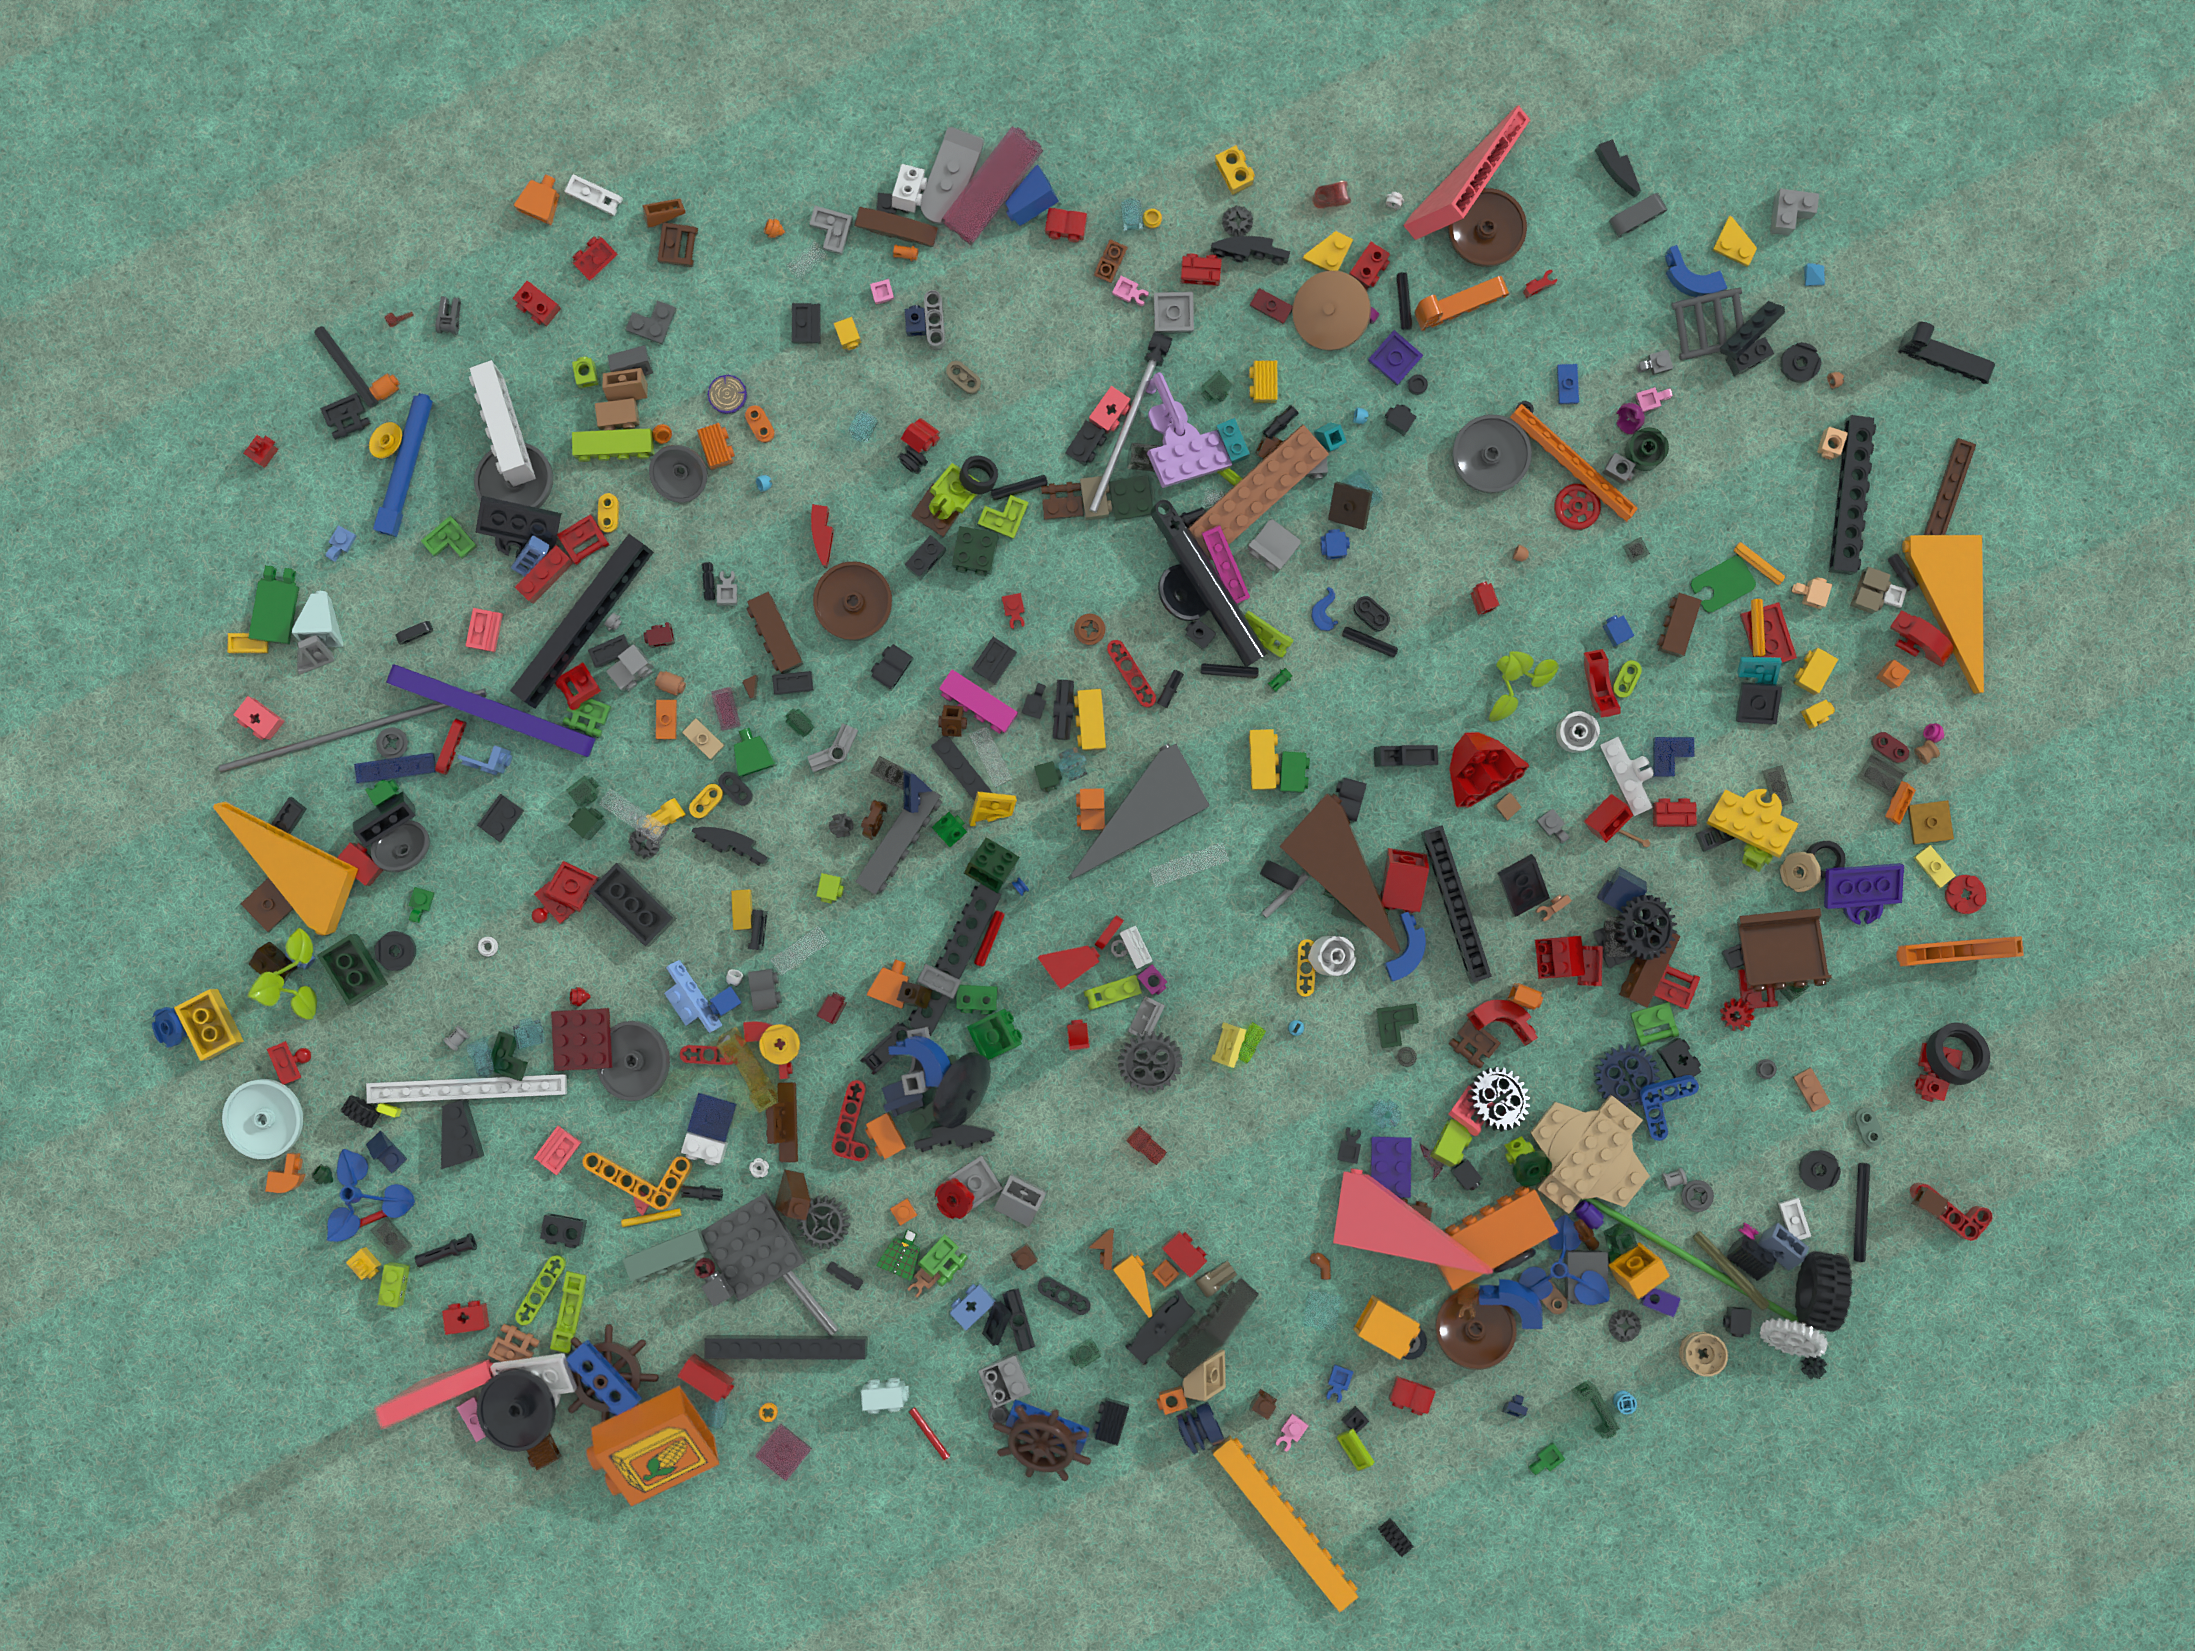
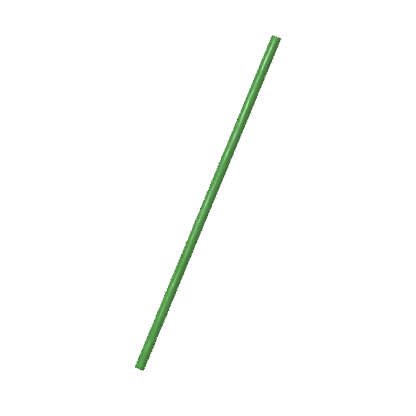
(1683, 1254)

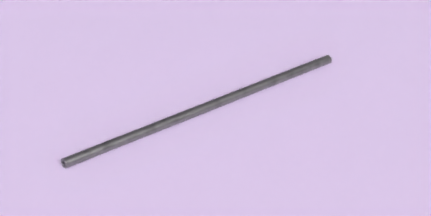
(337, 735)

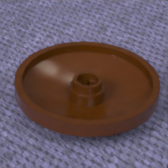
(1490, 230)
(852, 601)
(1476, 1341)

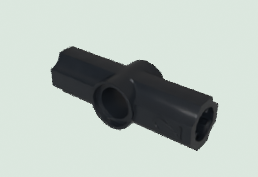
(1063, 709)
(1022, 1331)

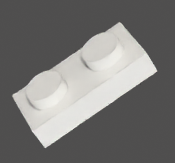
(1794, 1218)

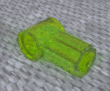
(1252, 1037)

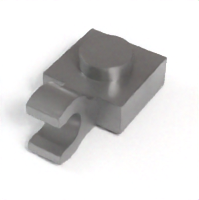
(1656, 362)
(1551, 824)

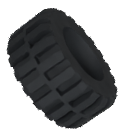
(1823, 1291)

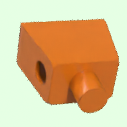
(539, 200)
(888, 984)

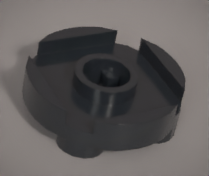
(1810, 358)
(404, 943)
(1830, 1166)

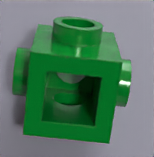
(950, 829)

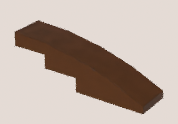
(895, 226)

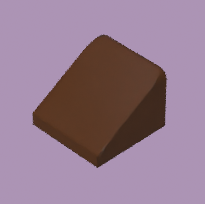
(751, 686)

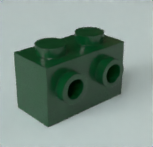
(587, 822)

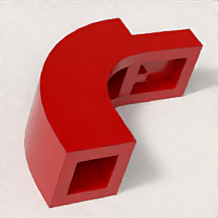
(1929, 638)
(1598, 681)
(1507, 1013)
(753, 1032)

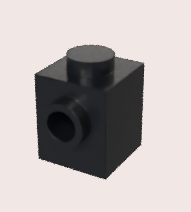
(1400, 418)
(1199, 634)
(1737, 1321)

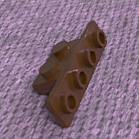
(783, 1122)

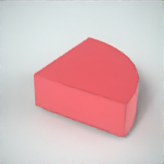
(640, 1205)

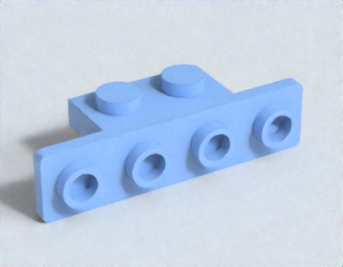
(688, 999)

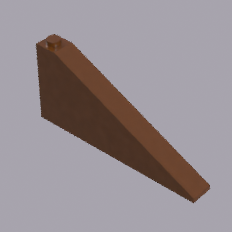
(1332, 856)

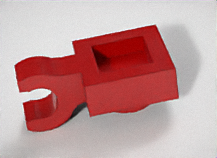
(1536, 286)

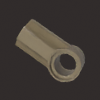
(1215, 1279)

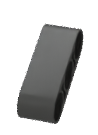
(1639, 213)

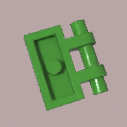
(591, 710)
(938, 1256)

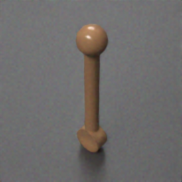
(1646, 843)

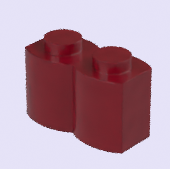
(832, 1008)

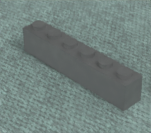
(896, 844)

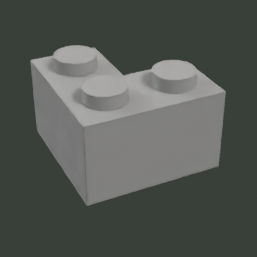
(1789, 206)
(630, 668)

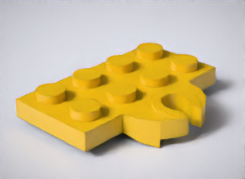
(1754, 820)

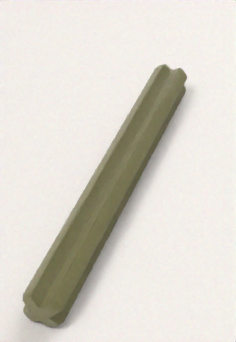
(1731, 1270)

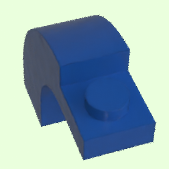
(1688, 282)
(1413, 953)
(928, 1053)
(1515, 1296)

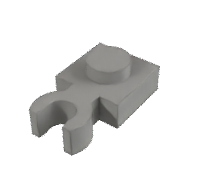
(727, 591)

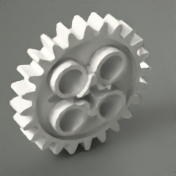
(1793, 1338)

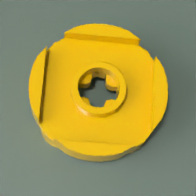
(773, 1053)

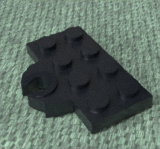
(516, 524)

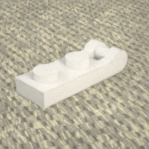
(593, 194)

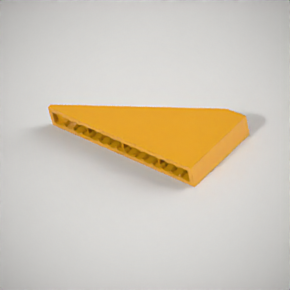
(1952, 584)
(305, 875)

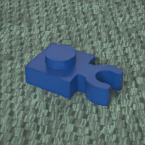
(1339, 1379)

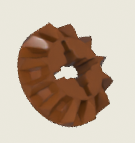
(1084, 621)

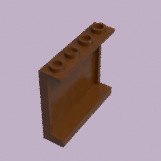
(1783, 949)

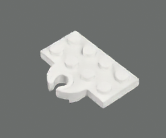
(550, 1368)

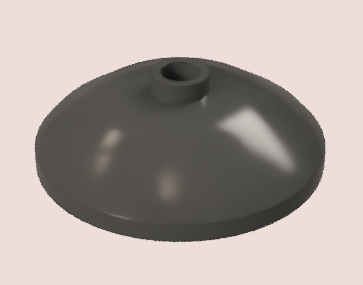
(669, 480)
(390, 849)

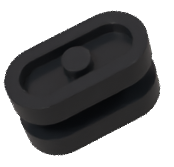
(1371, 613)

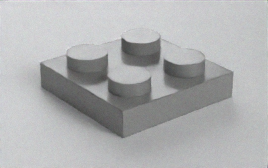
(1173, 312)
(978, 1179)

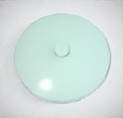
(262, 1119)

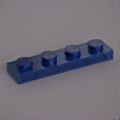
(395, 768)

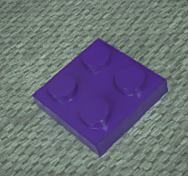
(1395, 357)

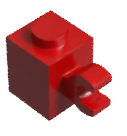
(261, 450)

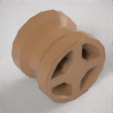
(1927, 752)

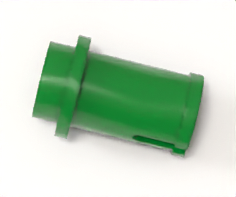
(1280, 679)

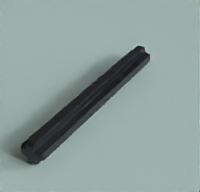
(346, 367)
(1861, 1212)

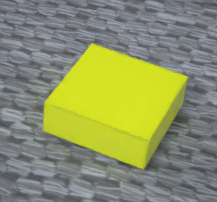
(389, 1110)

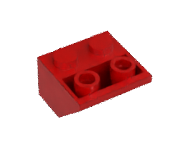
(1560, 957)

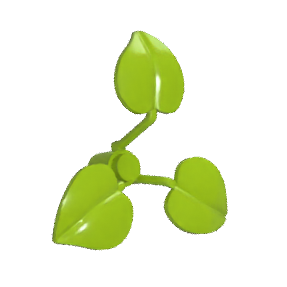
(1512, 668)
(269, 985)

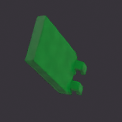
(274, 607)

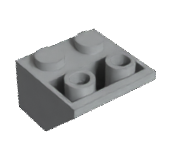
(1020, 1200)
(1005, 1380)

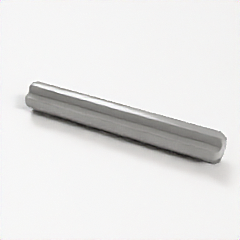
(810, 1303)

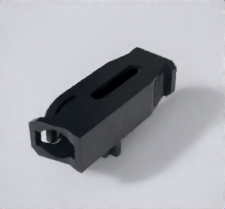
(1160, 1327)

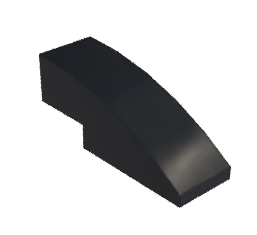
(1618, 167)
(1405, 755)

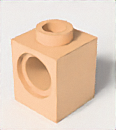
(1837, 437)

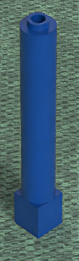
(389, 515)

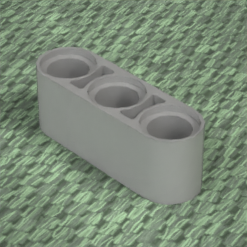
(934, 311)

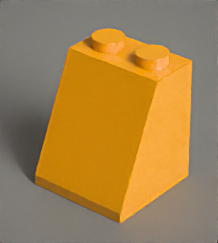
(1386, 1327)

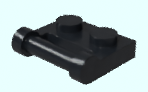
(758, 929)

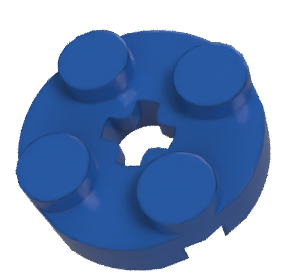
(168, 1027)

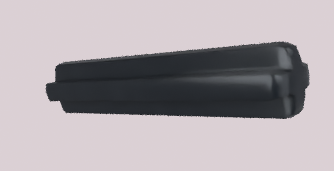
(1404, 301)
(1019, 487)
(1369, 642)
(1229, 670)

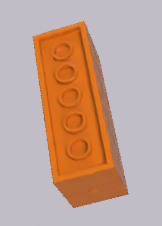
(1499, 1233)

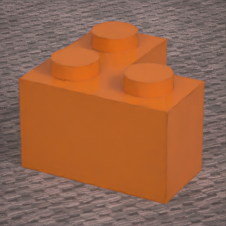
(1092, 809)

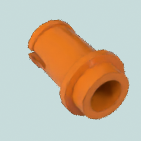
(905, 252)

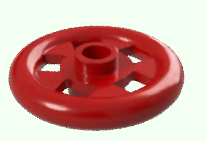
(1572, 522)

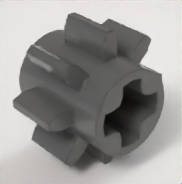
(841, 825)

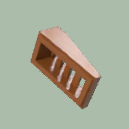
(662, 211)

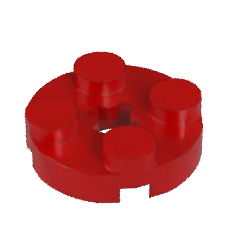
(1955, 889)
(962, 1195)

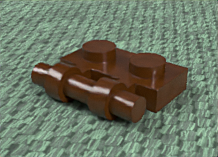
(1062, 507)
(1481, 1040)

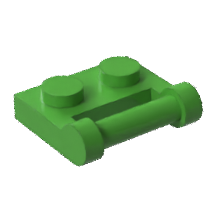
(1651, 1018)

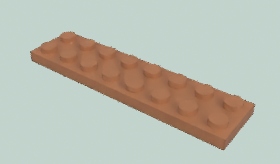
(1261, 487)

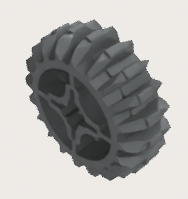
(830, 1228)

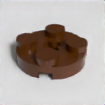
(873, 823)

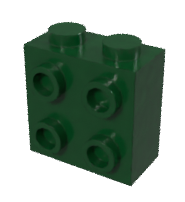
(975, 551)
(991, 865)

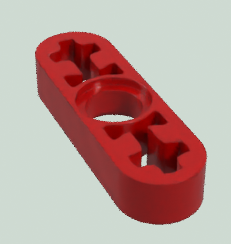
(453, 739)
(694, 1048)

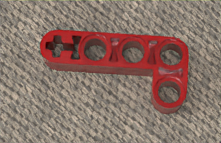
(851, 1118)
(1961, 1221)

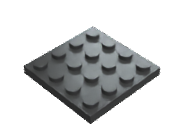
(752, 1246)

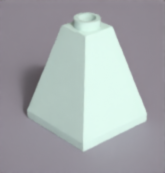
(318, 619)

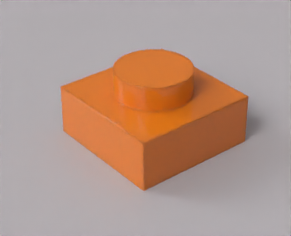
(903, 1211)

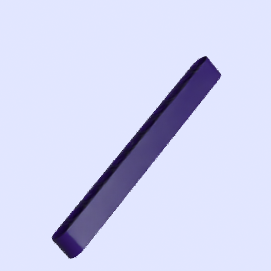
(490, 710)

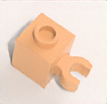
(1815, 593)

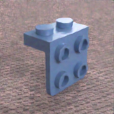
(497, 762)

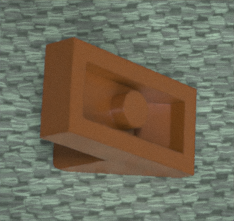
(1105, 1242)

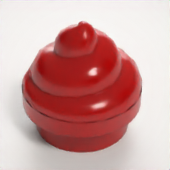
(578, 996)

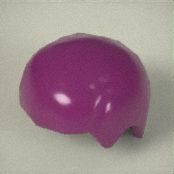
(1635, 415)

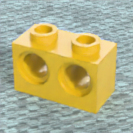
(1230, 171)

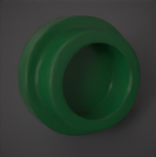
(322, 1175)

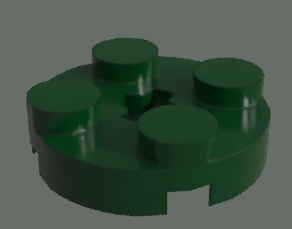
(1531, 1168)

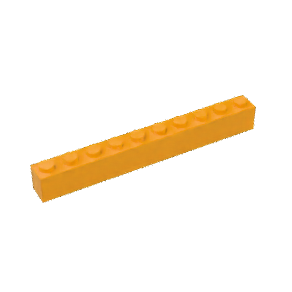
(1285, 1524)

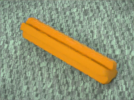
(1759, 563)
(1758, 628)

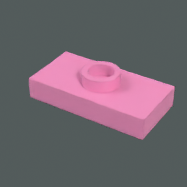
(468, 1412)

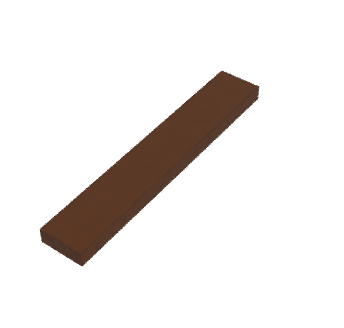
(1950, 487)

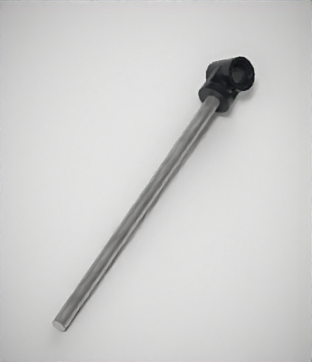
(1159, 347)

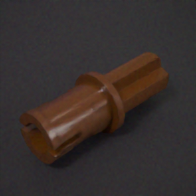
(1586, 1235)

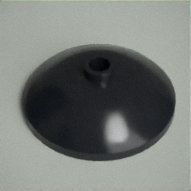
(1174, 583)

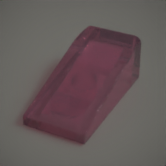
(726, 708)

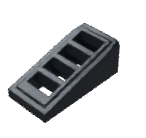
(1704, 843)

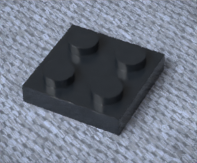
(1759, 703)

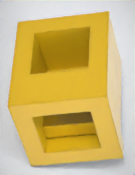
(1818, 713)

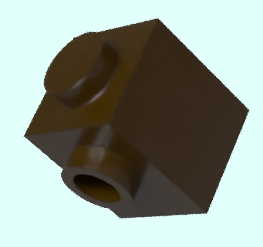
(918, 996)

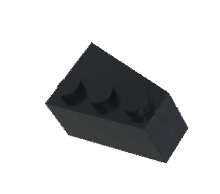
(459, 1135)

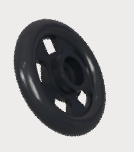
(1515, 1261)

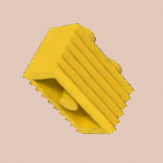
(1264, 382)

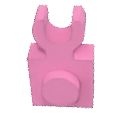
(1127, 290)
(1293, 1430)

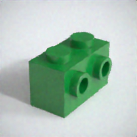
(977, 998)

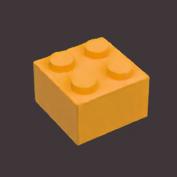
(1639, 1271)

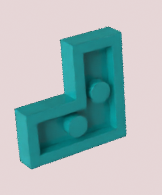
(1764, 669)

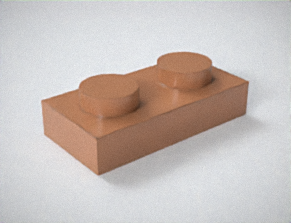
(1811, 1089)

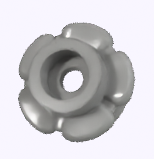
(613, 622)

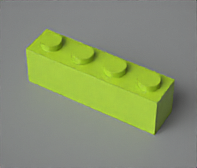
(612, 444)

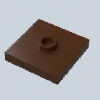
(267, 905)

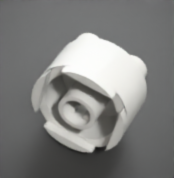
(1577, 721)
(1332, 955)

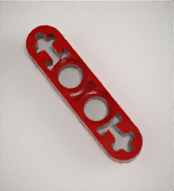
(1133, 672)

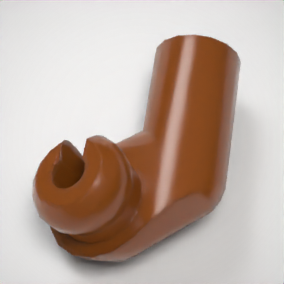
(1322, 1262)

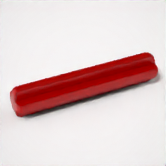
(989, 938)

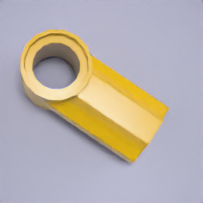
(669, 812)

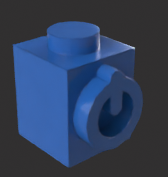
(1334, 544)

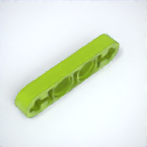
(540, 1289)

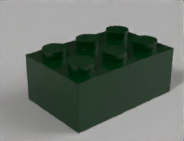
(352, 969)

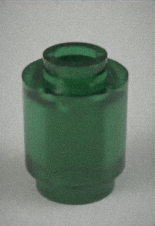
(799, 722)

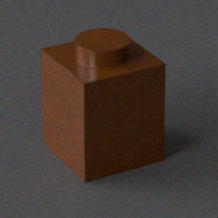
(1930, 1202)

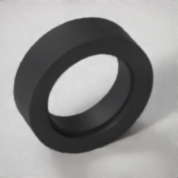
(1975, 1042)

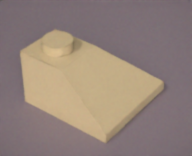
(1207, 1378)

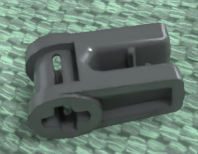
(448, 323)

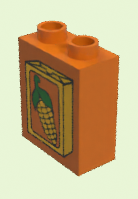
(652, 1447)

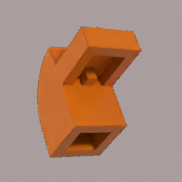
(289, 1178)

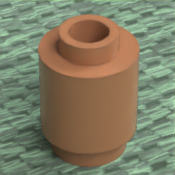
(670, 683)

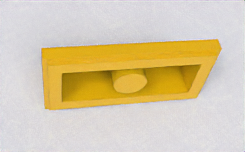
(742, 909)

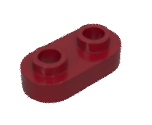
(1890, 749)

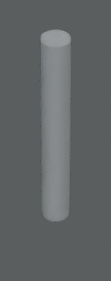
(1284, 896)

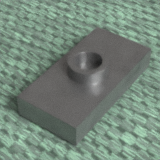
(939, 981)

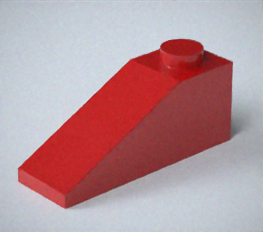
(1078, 1035)

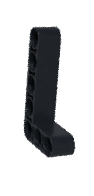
(1919, 345)

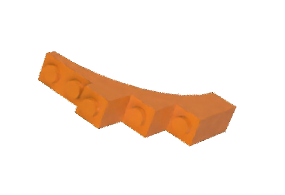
(1960, 950)

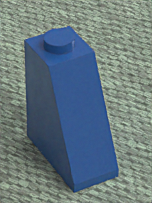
(1031, 197)

